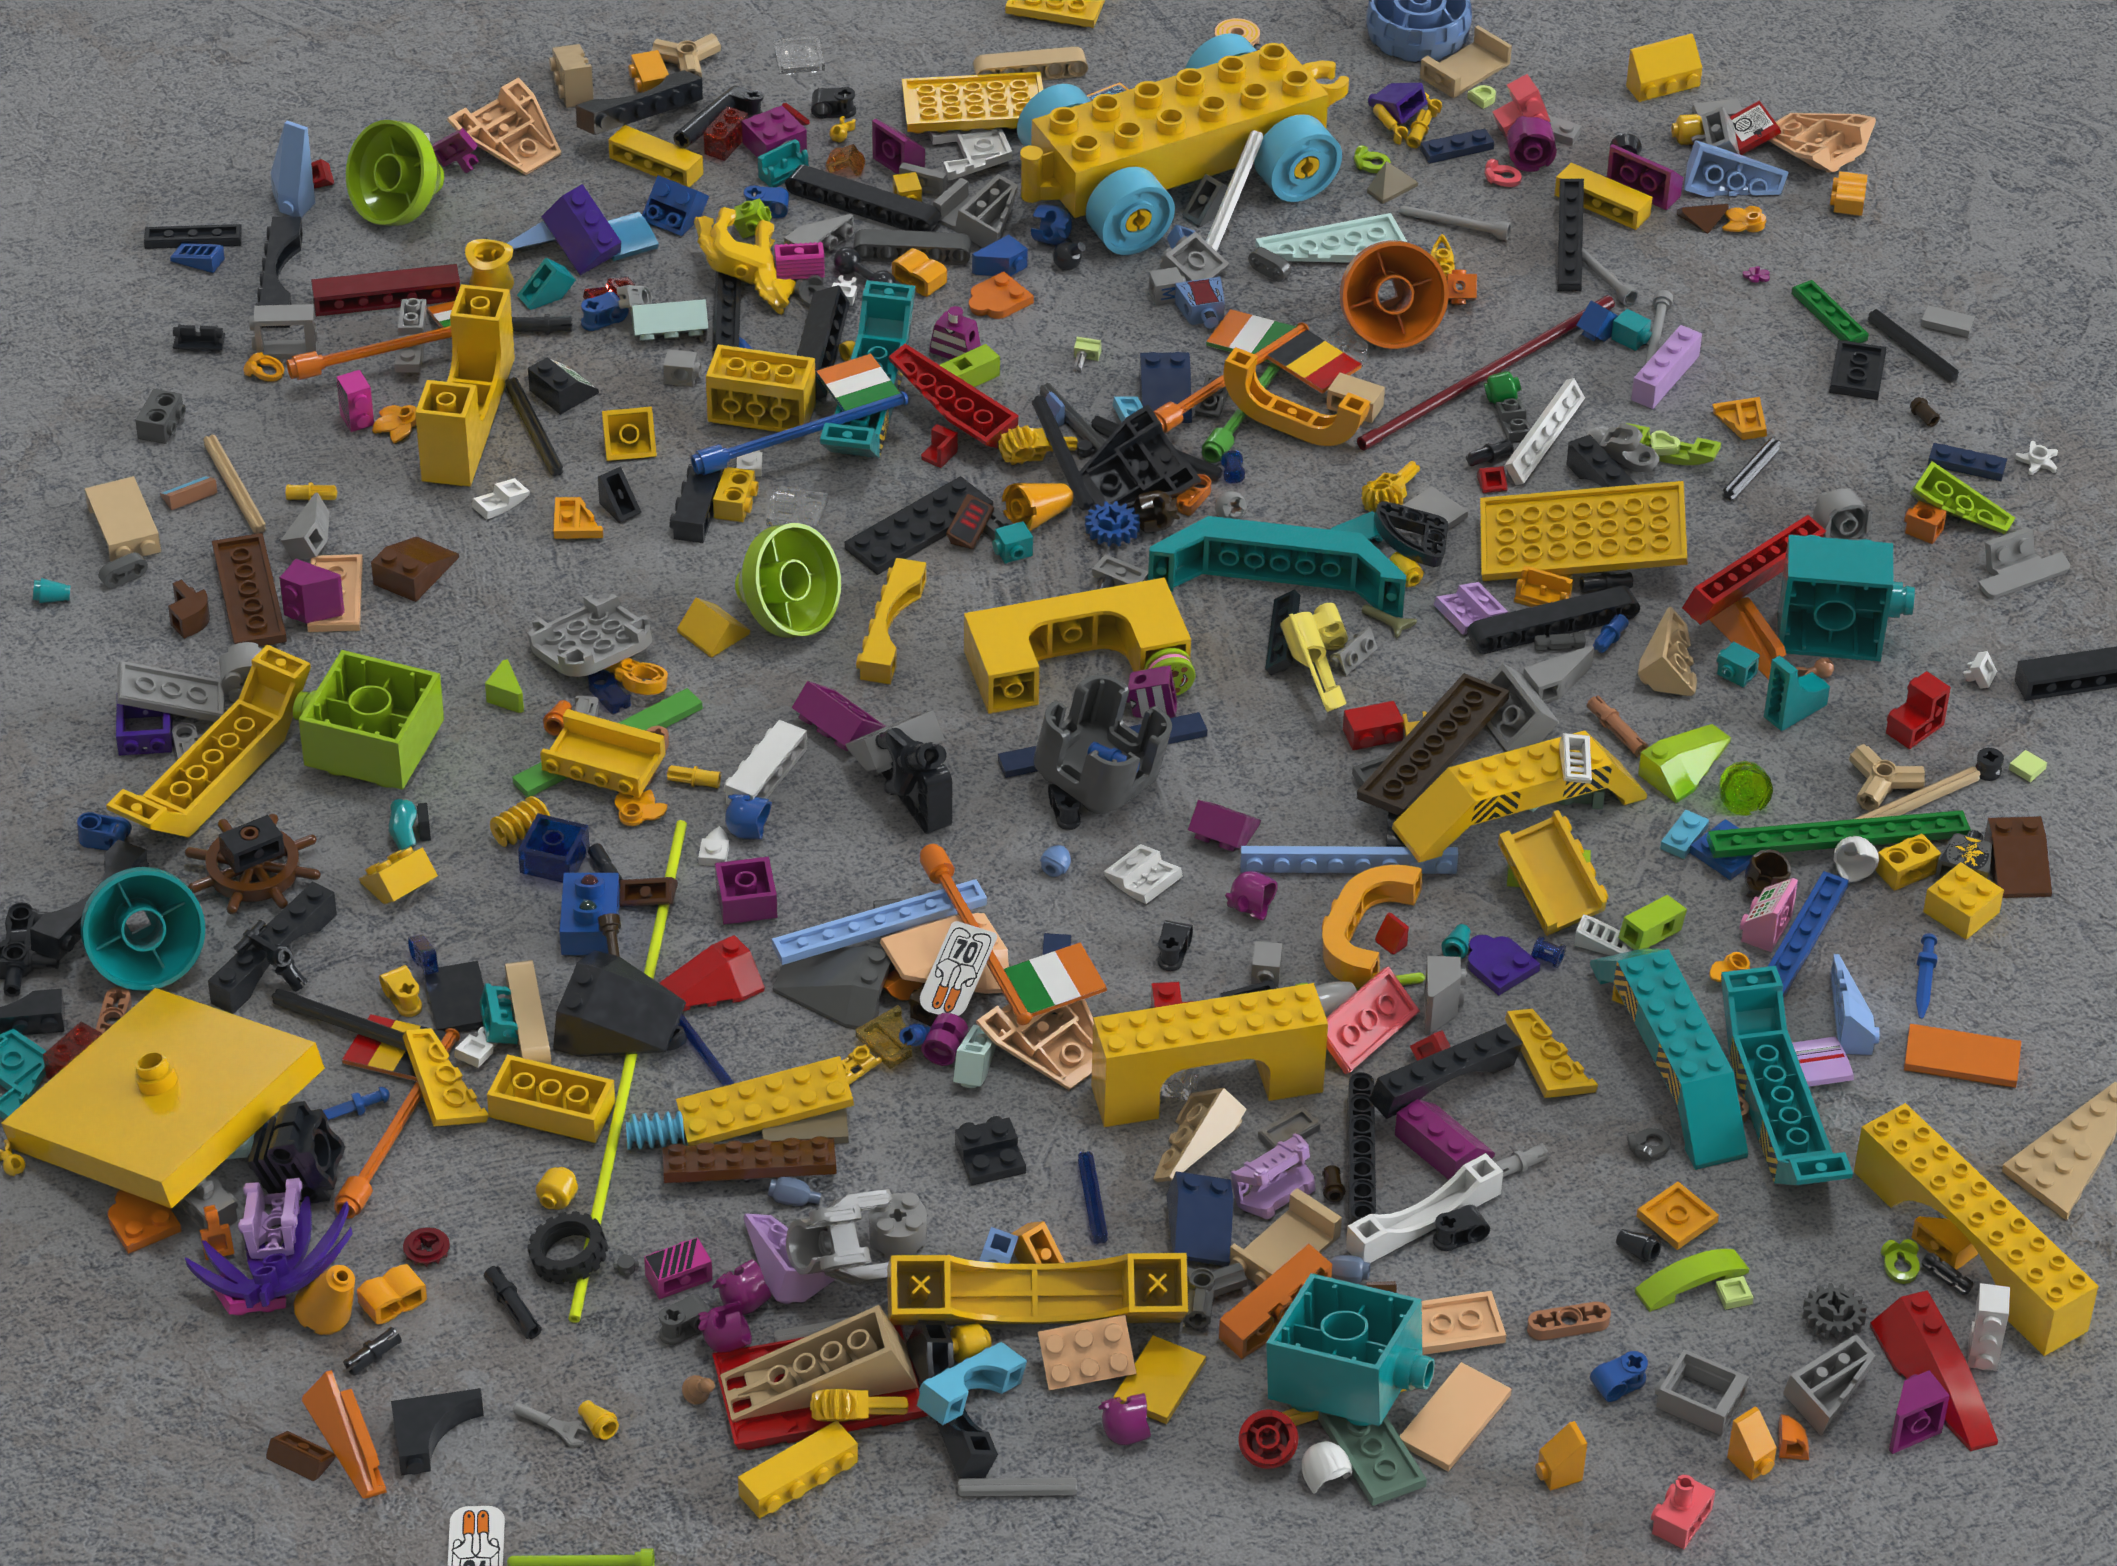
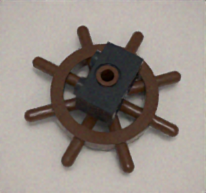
(250, 852)

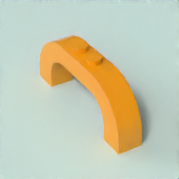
(1285, 415)
(1360, 893)

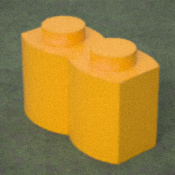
(1849, 193)
(920, 271)
(391, 1294)

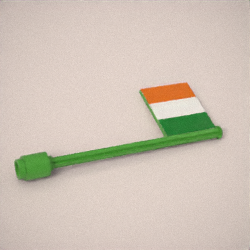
(1252, 335)

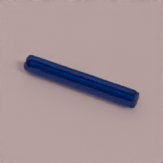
(1092, 1197)

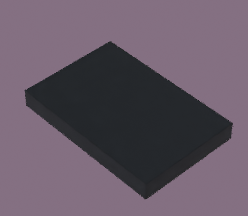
(1858, 369)
(456, 996)

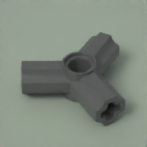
(1205, 1286)

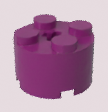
(1531, 143)

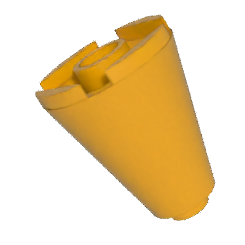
(1036, 502)
(326, 1301)

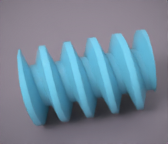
(654, 1130)

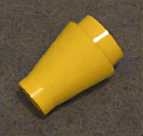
(599, 1420)

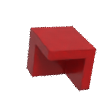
(942, 448)
(1430, 1045)

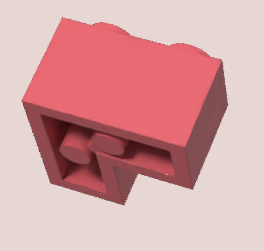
(1525, 102)

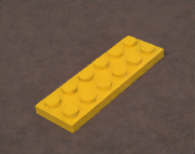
(765, 1102)

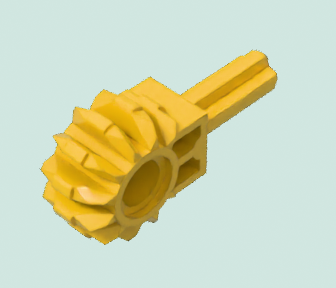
(1028, 444)
(1388, 487)
(853, 1405)

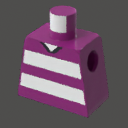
(954, 334)
(1151, 689)

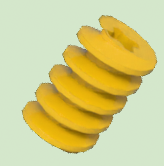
(516, 821)

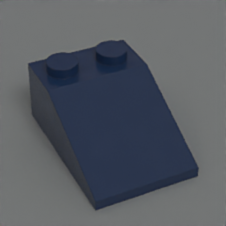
(1165, 379)
(1201, 1217)

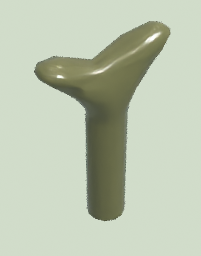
(1396, 624)

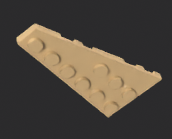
(2067, 1155)

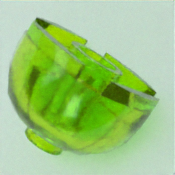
(1745, 787)

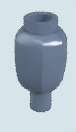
(792, 1192)
(1350, 1268)

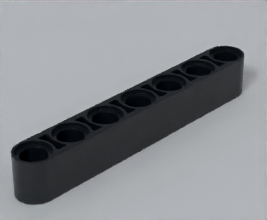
(862, 199)
(1552, 618)
(1361, 1147)

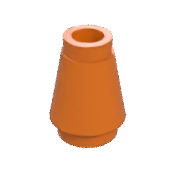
(554, 718)

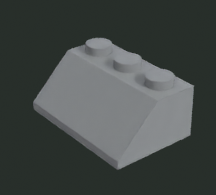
(1524, 716)
(919, 727)

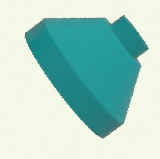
(155, 952)

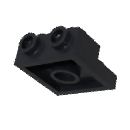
(989, 1150)

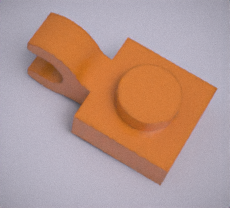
(216, 1235)

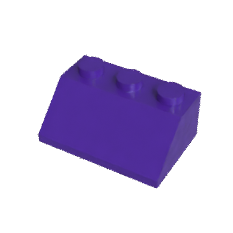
(581, 230)

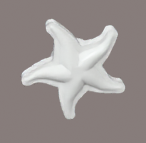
(2038, 458)

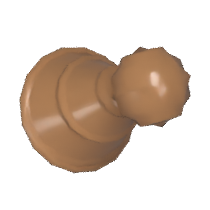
(697, 1389)

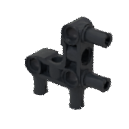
(15, 950)

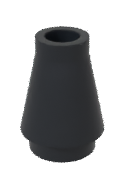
(1641, 1245)

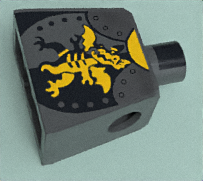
(1968, 850)

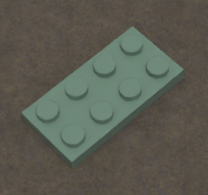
(1376, 1457)

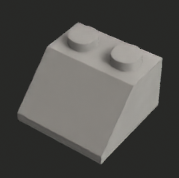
(1442, 991)

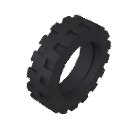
(573, 1268)

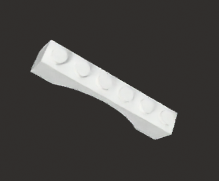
(1381, 1234)

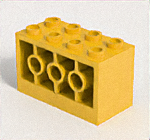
(760, 389)

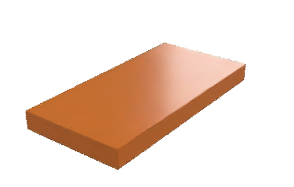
(1962, 1055)

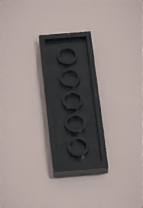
(911, 527)

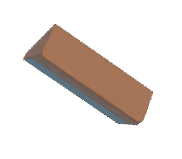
(190, 492)

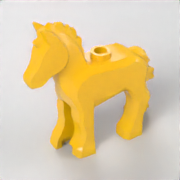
(744, 260)

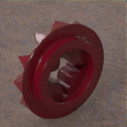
(431, 1238)

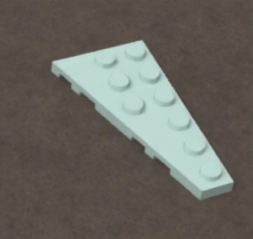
(1333, 242)

